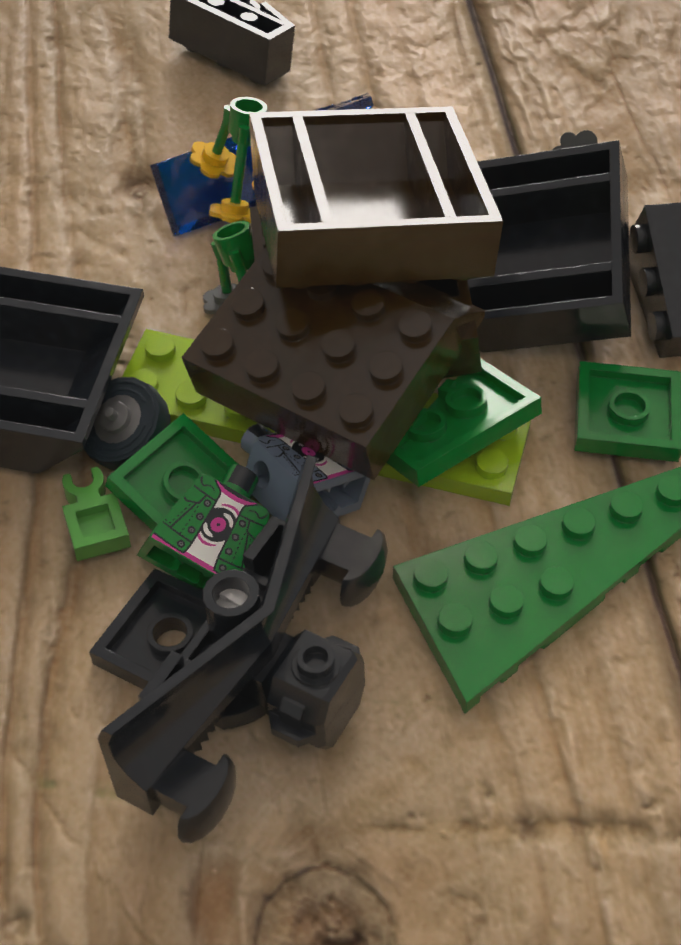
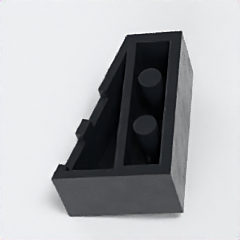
(235, 35)
(657, 273)

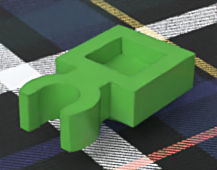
(93, 518)

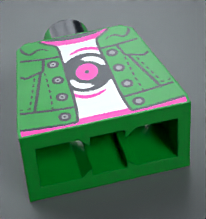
(208, 528)

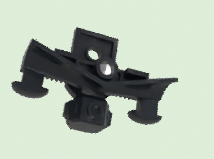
(235, 661)

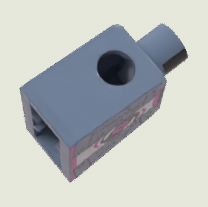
(278, 465)

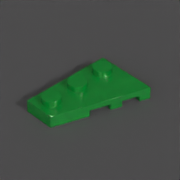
(462, 421)

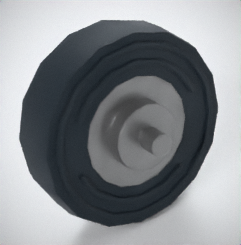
(126, 421)

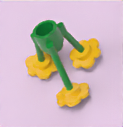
(216, 159)

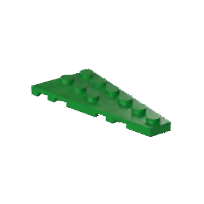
(528, 583)

